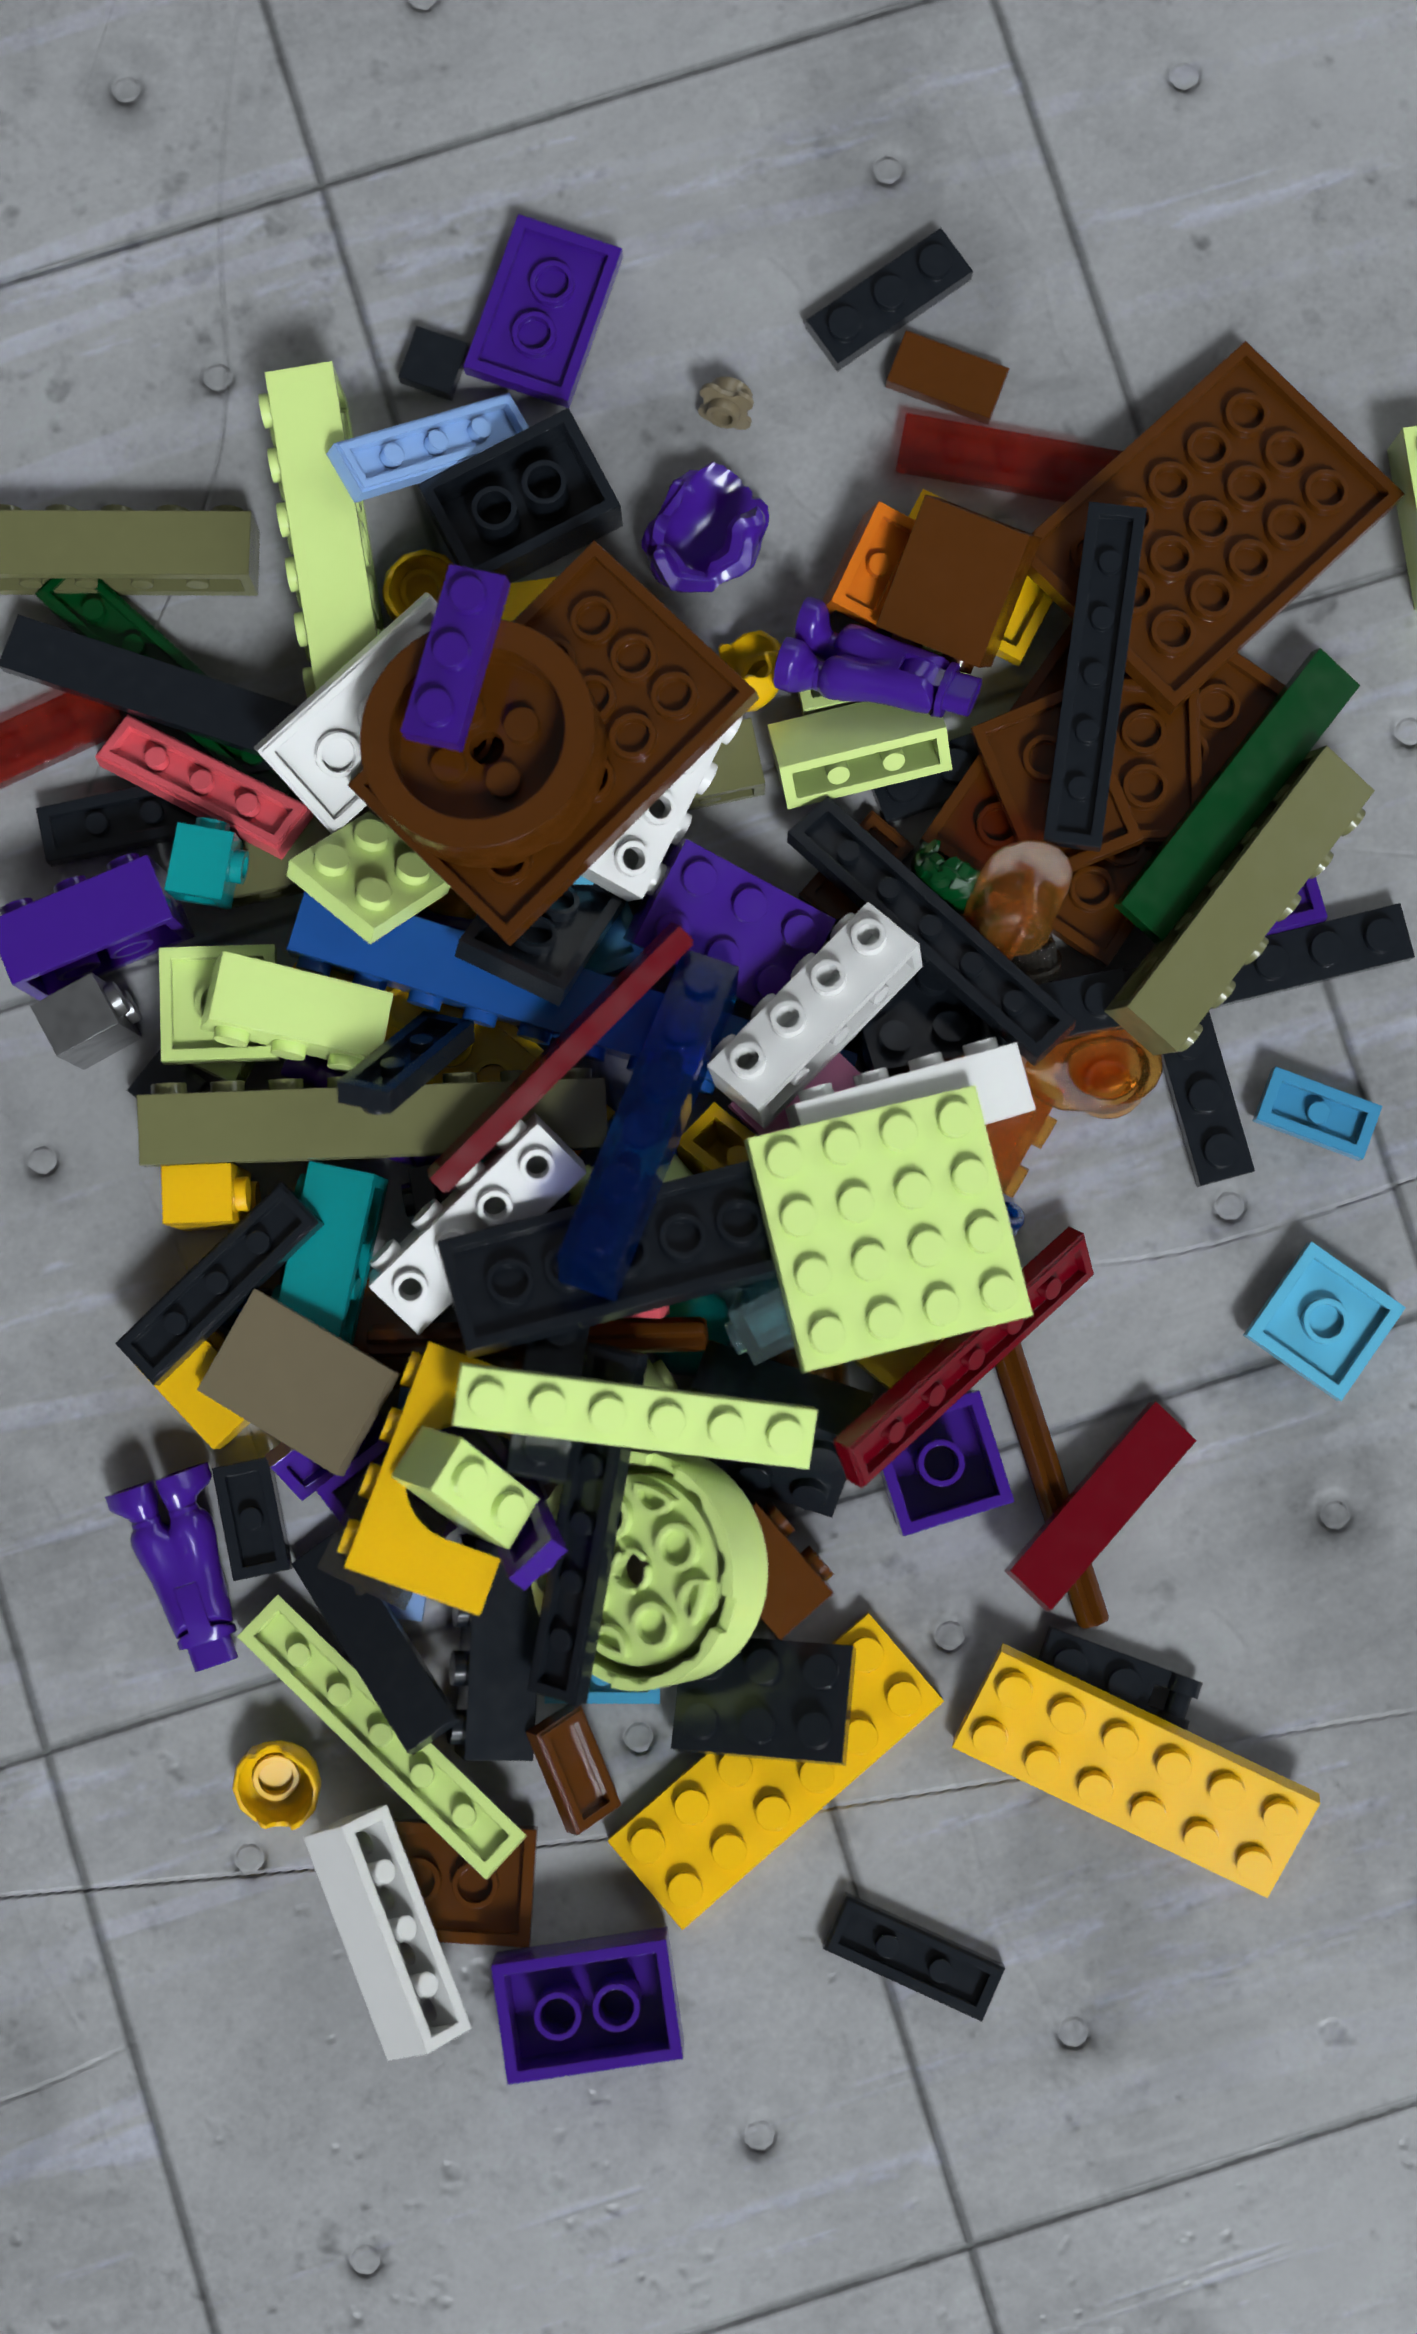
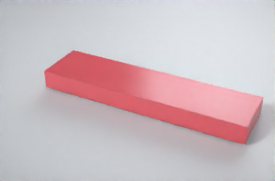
(204, 786)

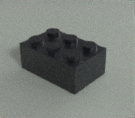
(523, 501)
(838, 1405)

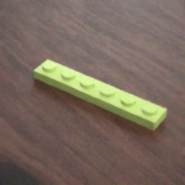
(633, 1416)
(344, 1703)

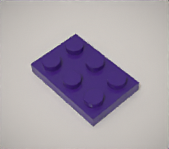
(543, 311)

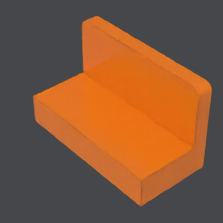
(869, 565)

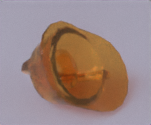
(1019, 896)
(1096, 1074)

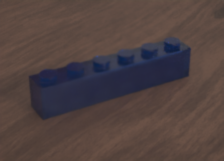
(648, 1125)

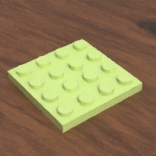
(888, 1228)

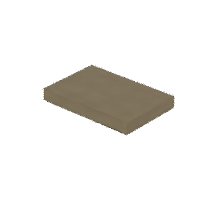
(298, 1382)

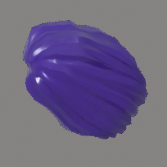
(705, 531)

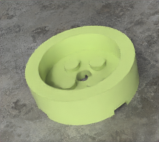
(700, 1578)

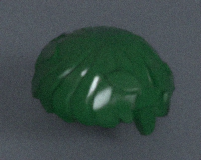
(949, 879)

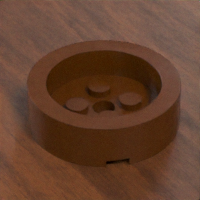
(500, 809)

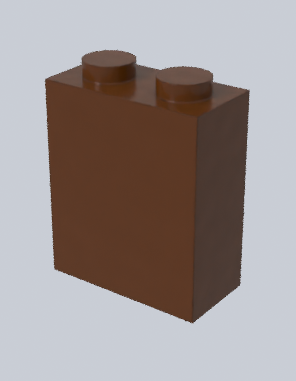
(957, 583)

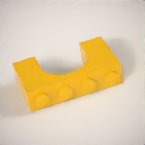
(390, 1538)

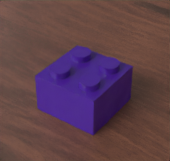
(948, 1470)

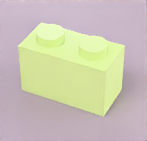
(465, 1487)

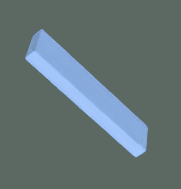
(423, 447)

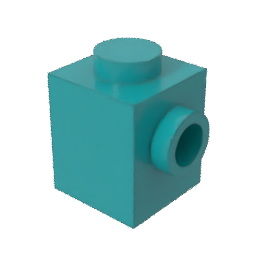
(206, 863)

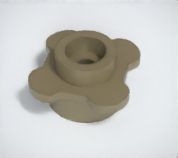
(726, 403)

